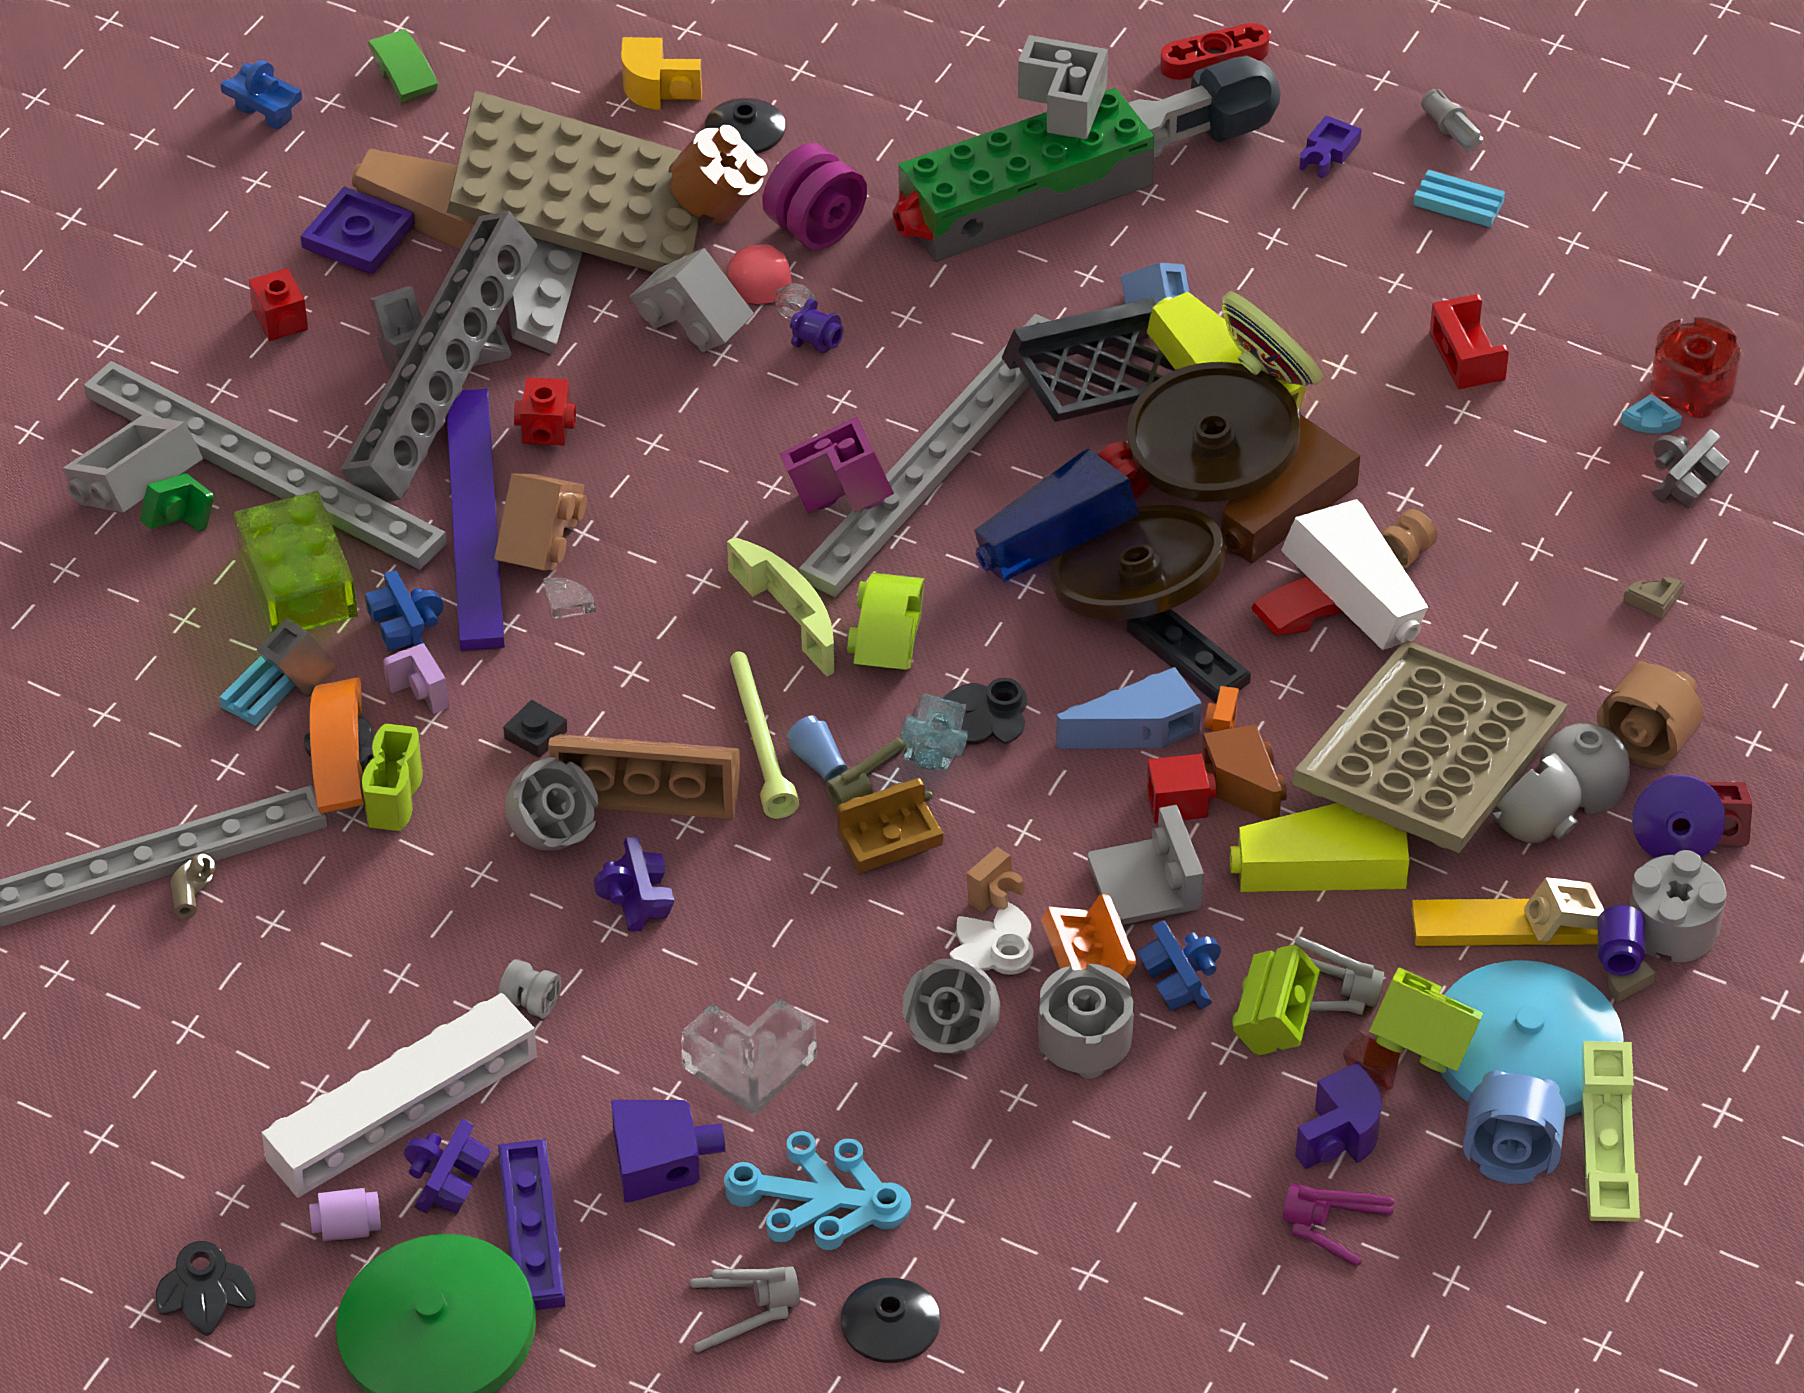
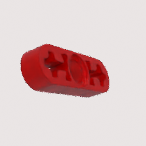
(1185, 56)

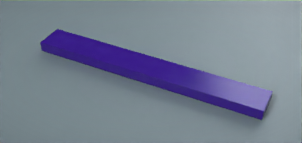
(474, 522)

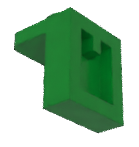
(176, 500)

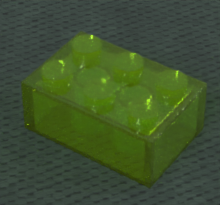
(296, 562)

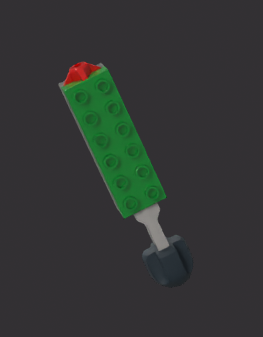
(1033, 176)

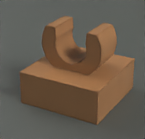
(991, 880)

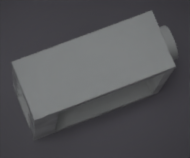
(122, 465)

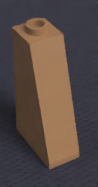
(415, 186)

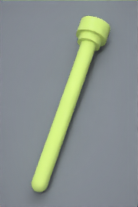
(777, 794)

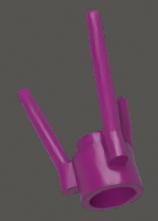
(1311, 1206)

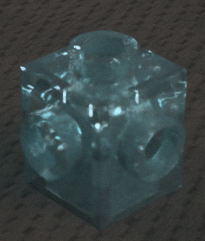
(934, 732)

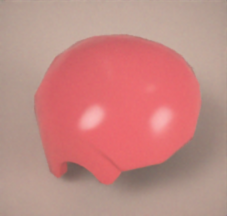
(758, 273)

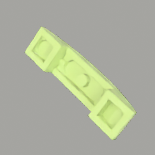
(763, 570)
(1608, 1132)

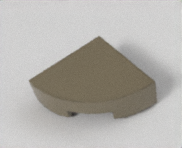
(1654, 596)
(1625, 986)

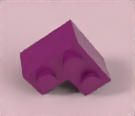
(836, 466)

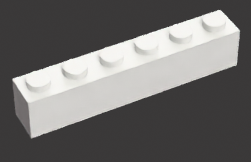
(399, 1094)

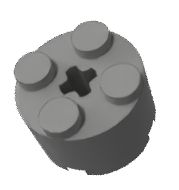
(1680, 905)
(1085, 1019)

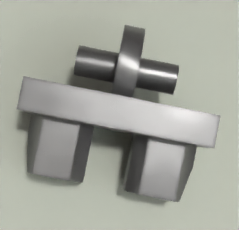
(1680, 481)

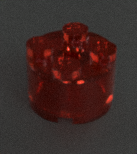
(1695, 366)

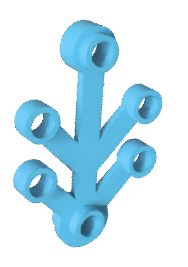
(821, 1196)

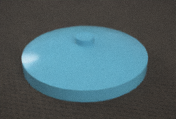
(1531, 1025)

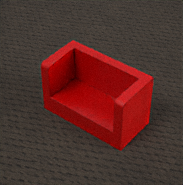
(1464, 344)

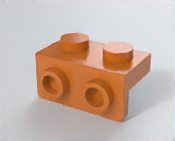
(1089, 937)

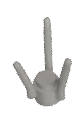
(1359, 982)
(772, 1287)

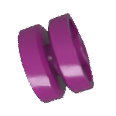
(814, 196)

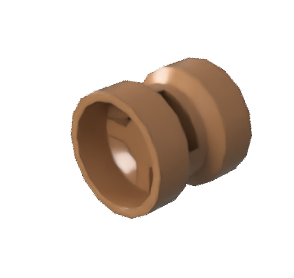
(1411, 533)

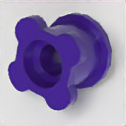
(816, 328)

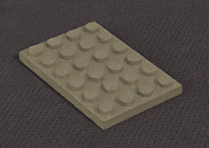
(571, 183)
(1430, 745)

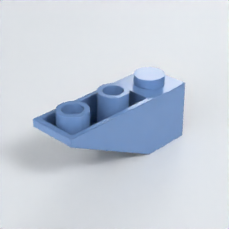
(1137, 716)

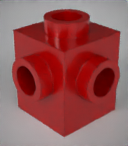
(545, 411)

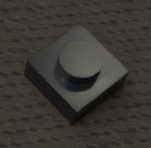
(534, 727)

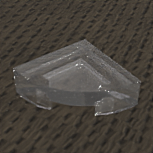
(567, 598)

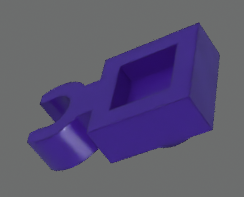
(1328, 142)

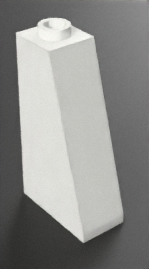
(1358, 571)

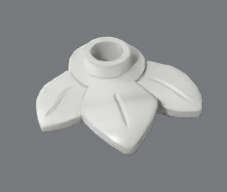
(997, 944)

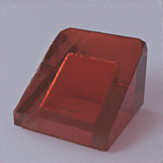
(1375, 1059)

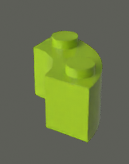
(887, 621)

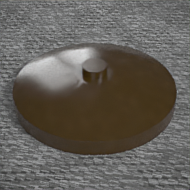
(1213, 432)
(1141, 564)

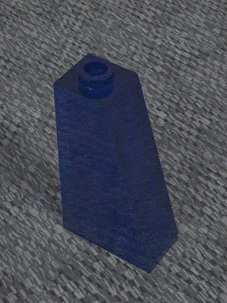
(1055, 516)

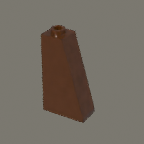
(1313, 481)

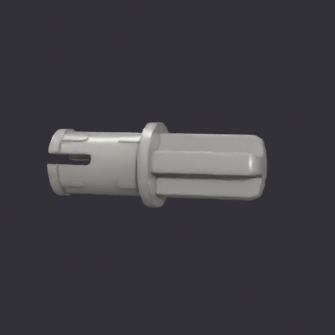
(1451, 119)

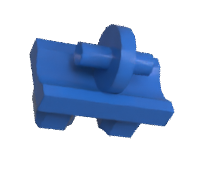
(259, 90)
(408, 612)
(1196, 956)

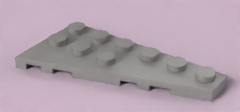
(543, 295)

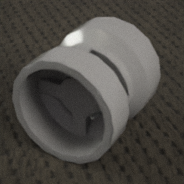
(530, 988)

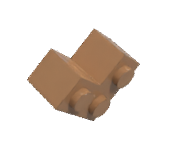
(536, 518)

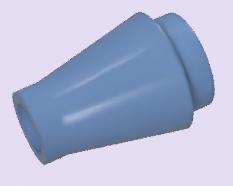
(816, 747)

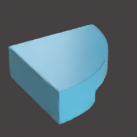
(1651, 416)

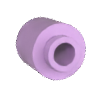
(345, 1214)

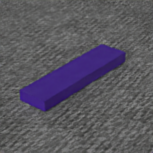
(532, 1219)

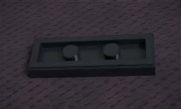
(1189, 652)

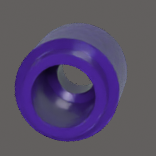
(1621, 939)

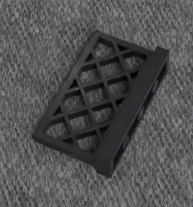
(1085, 336)

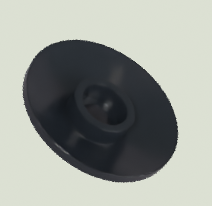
(756, 121)
(887, 1335)

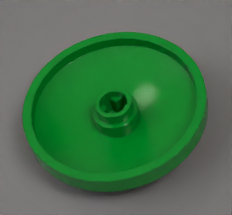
(436, 1318)

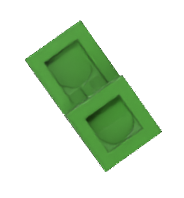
(404, 65)

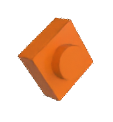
(1224, 713)

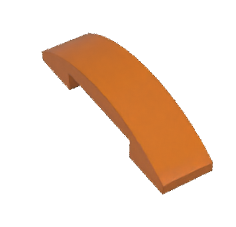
(336, 744)

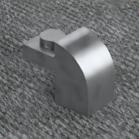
(397, 321)

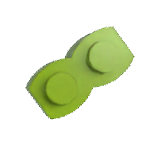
(392, 777)

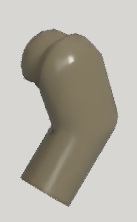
(188, 882)

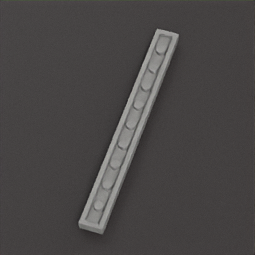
(271, 466)
(918, 474)

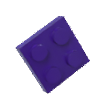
(357, 230)

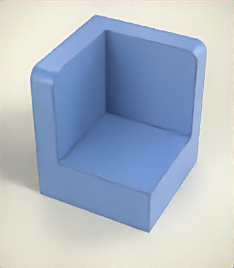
(1155, 282)

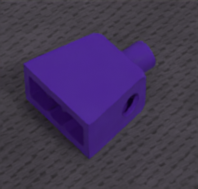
(660, 1146)

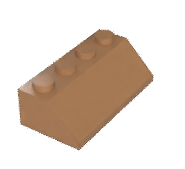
(655, 774)

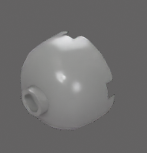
(1597, 762)
(1541, 803)
(551, 805)
(951, 1006)

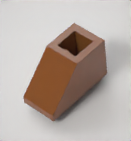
(1244, 770)

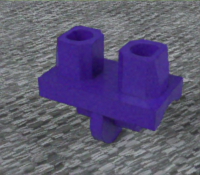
(630, 883)
(428, 1157)

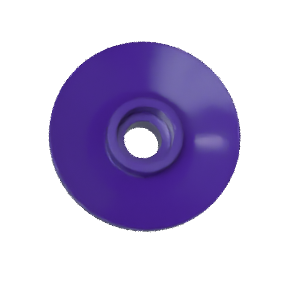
(1674, 799)

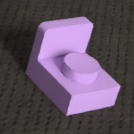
(419, 670)

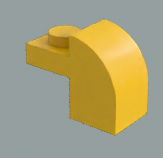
(653, 79)

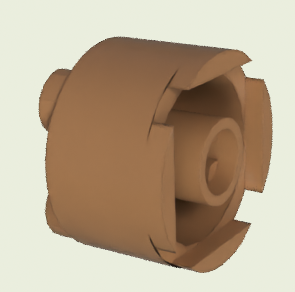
(1652, 713)

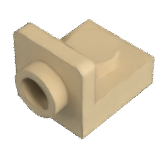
(1564, 904)

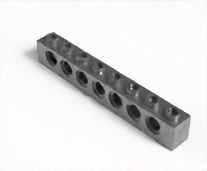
(439, 357)

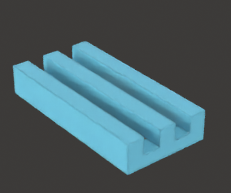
(1459, 198)
(249, 686)

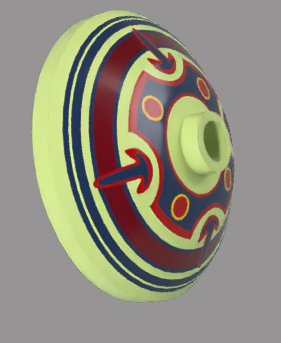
(1266, 344)

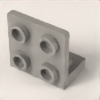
(1151, 875)

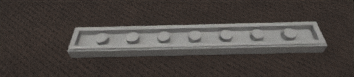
(158, 854)

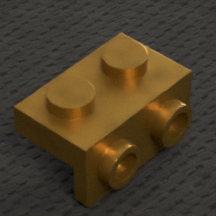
(887, 825)

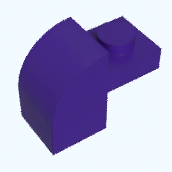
(1348, 1118)

